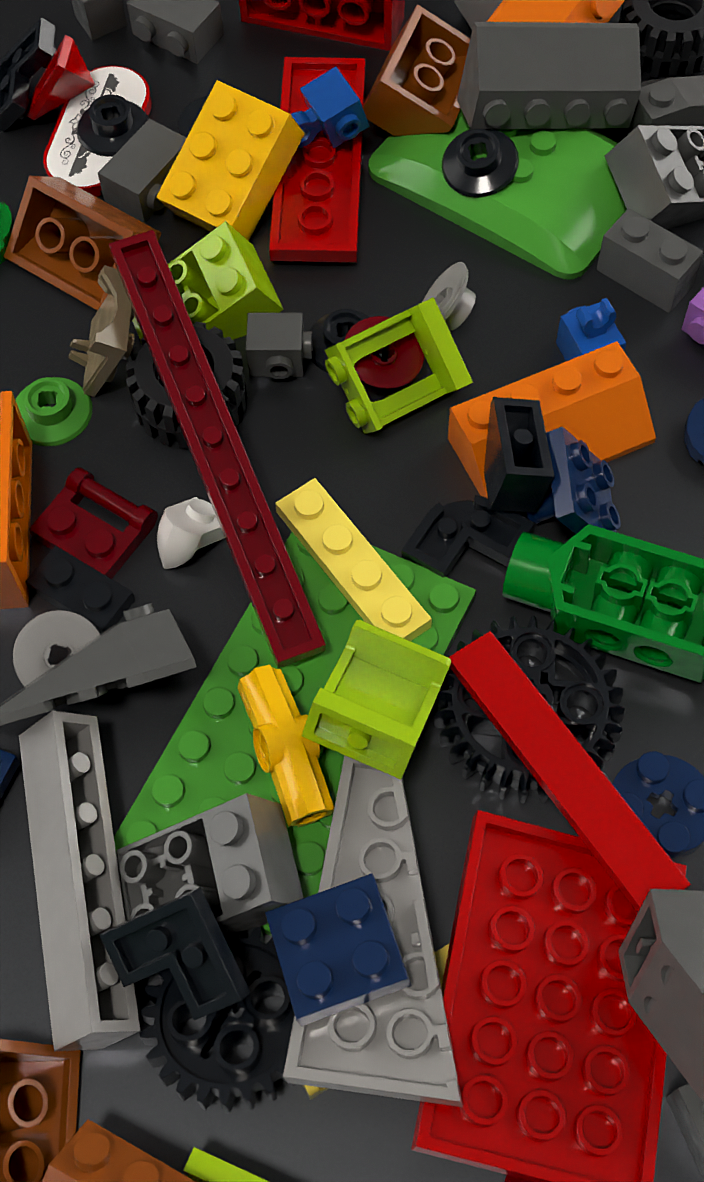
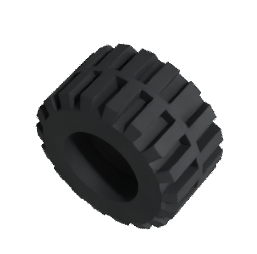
(668, 35)
(150, 397)

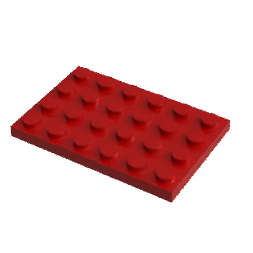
(540, 1018)

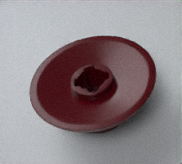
(403, 357)

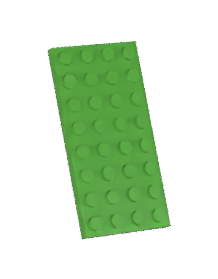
(213, 746)

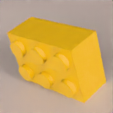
(231, 161)

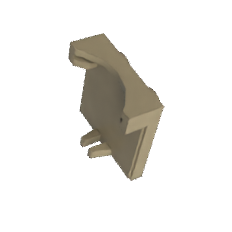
(108, 336)

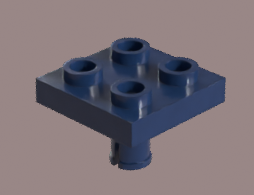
(580, 486)

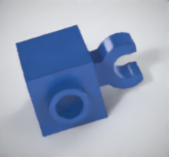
(331, 109)
(588, 329)

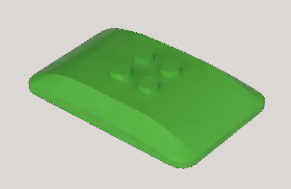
(545, 215)

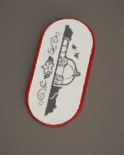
(64, 153)

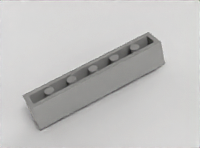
(75, 881)

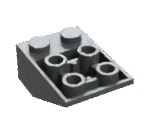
(661, 173)
(230, 851)
(666, 976)

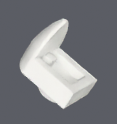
(185, 530)

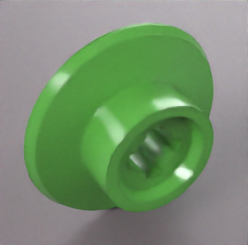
(58, 423)

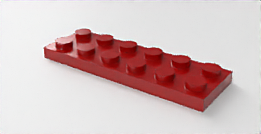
(320, 191)

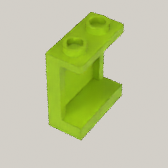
(377, 699)

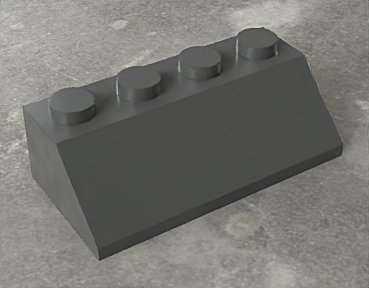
(551, 75)

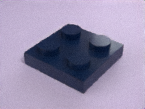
(337, 950)

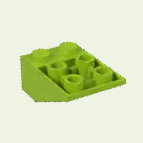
(222, 282)

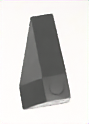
(670, 102)
(122, 656)

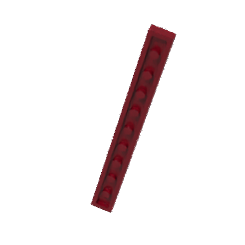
(217, 451)

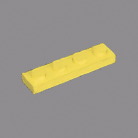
(352, 562)

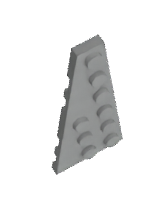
(402, 1039)

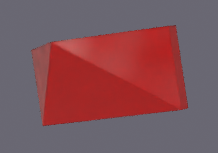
(61, 81)

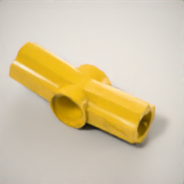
(283, 749)

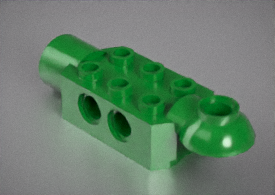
(619, 593)

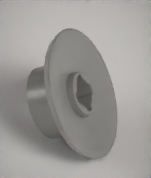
(452, 295)
(39, 634)

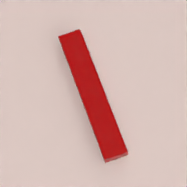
(565, 771)

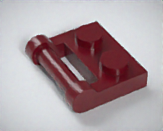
(87, 535)

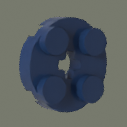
(678, 782)

